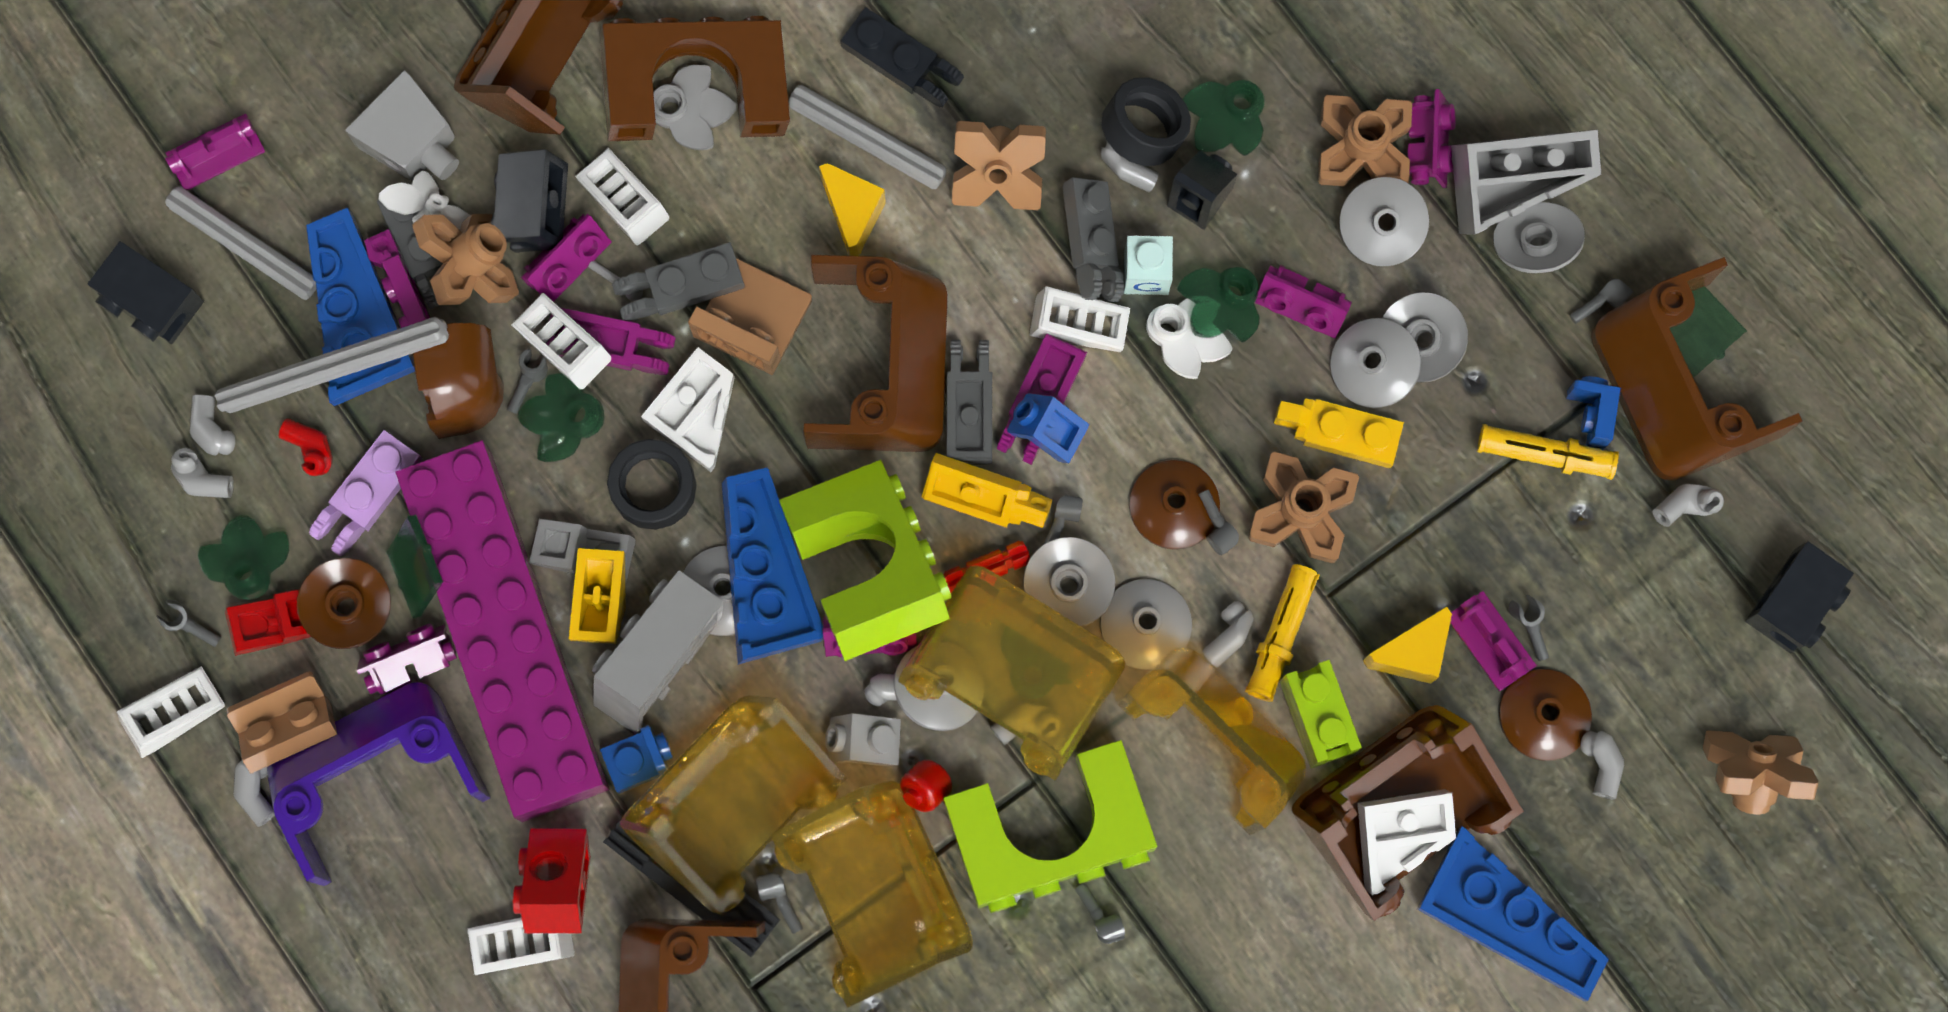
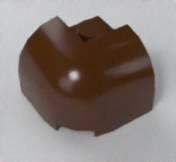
(460, 381)

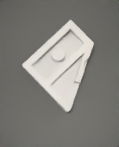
(694, 408)
(1402, 832)

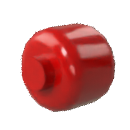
(925, 785)

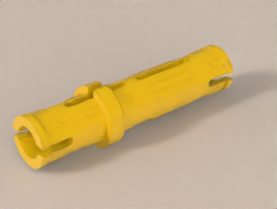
(1600, 462)
(1276, 649)

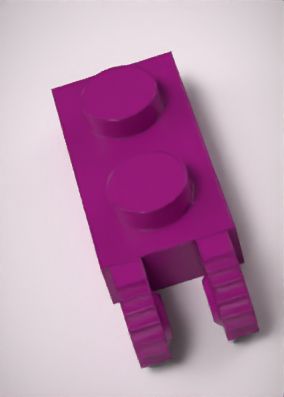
(621, 341)
(1049, 375)

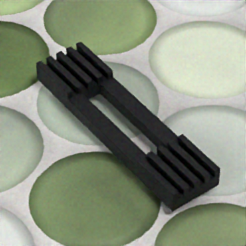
(745, 910)

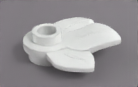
(1182, 349)

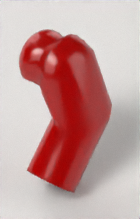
(313, 445)

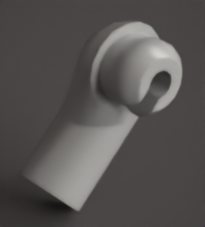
(1233, 637)
(248, 794)

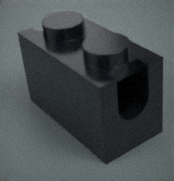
(530, 199)
(145, 293)
(1801, 598)

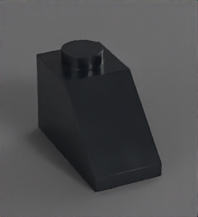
(1202, 188)

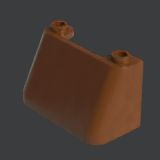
(1417, 756)

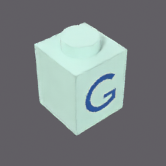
(1148, 265)

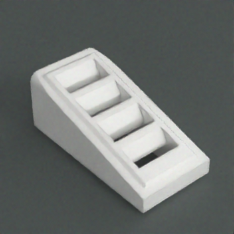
(639, 218)
(1066, 301)
(582, 361)
(179, 724)
(560, 946)

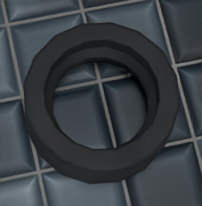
(1159, 100)
(642, 451)

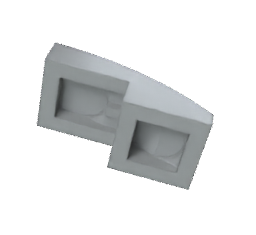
(558, 544)

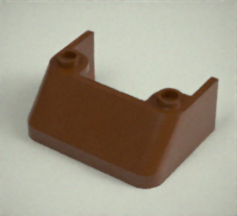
(524, 55)
(1659, 390)
(912, 409)
(665, 947)

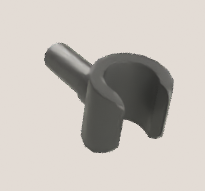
(1614, 293)
(528, 377)
(1067, 509)
(1224, 535)
(1531, 620)
(188, 625)
(772, 886)
(1108, 928)

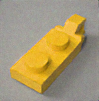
(1342, 430)
(983, 493)

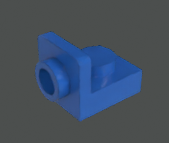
(1601, 416)
(1048, 426)
(637, 759)

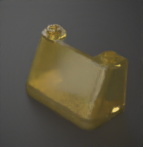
(1016, 667)
(1271, 760)
(729, 796)
(876, 889)

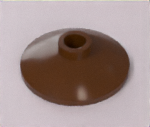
(1157, 519)
(341, 581)
(1529, 730)

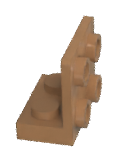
(753, 321)

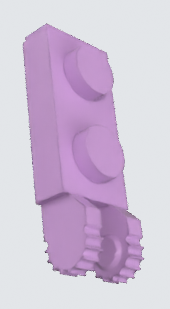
(365, 491)

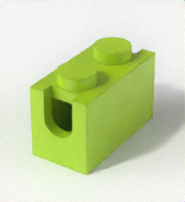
(1320, 714)

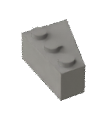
(1514, 174)
(654, 650)

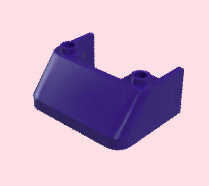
(406, 716)

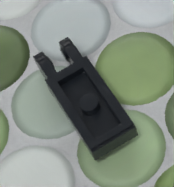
(898, 56)

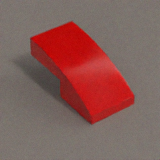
(265, 623)

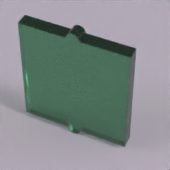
(1706, 332)
(414, 566)

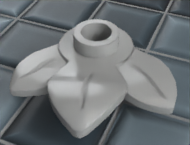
(697, 110)

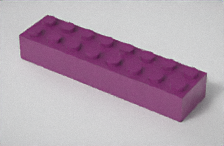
(503, 633)

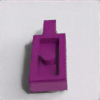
(398, 285)

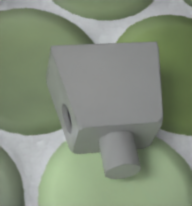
(405, 131)

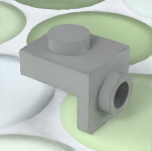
(863, 739)

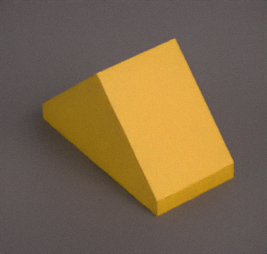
(854, 205)
(598, 596)
(1416, 652)

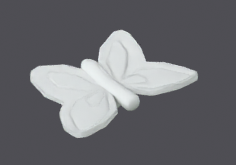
(420, 198)

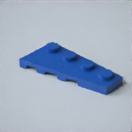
(350, 302)
(766, 575)
(1494, 908)

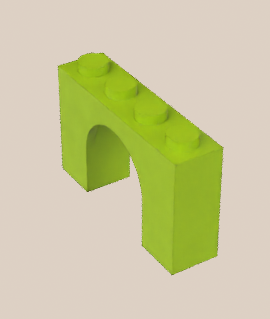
(899, 598)
(1117, 834)

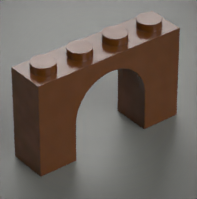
(745, 49)

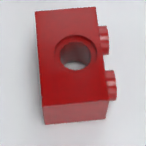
(553, 881)

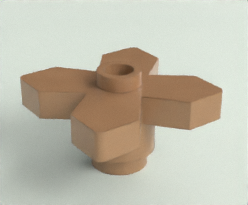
(1363, 140)
(1000, 162)
(468, 257)
(1291, 486)
(1759, 769)

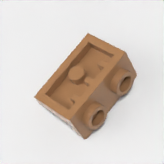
(282, 721)

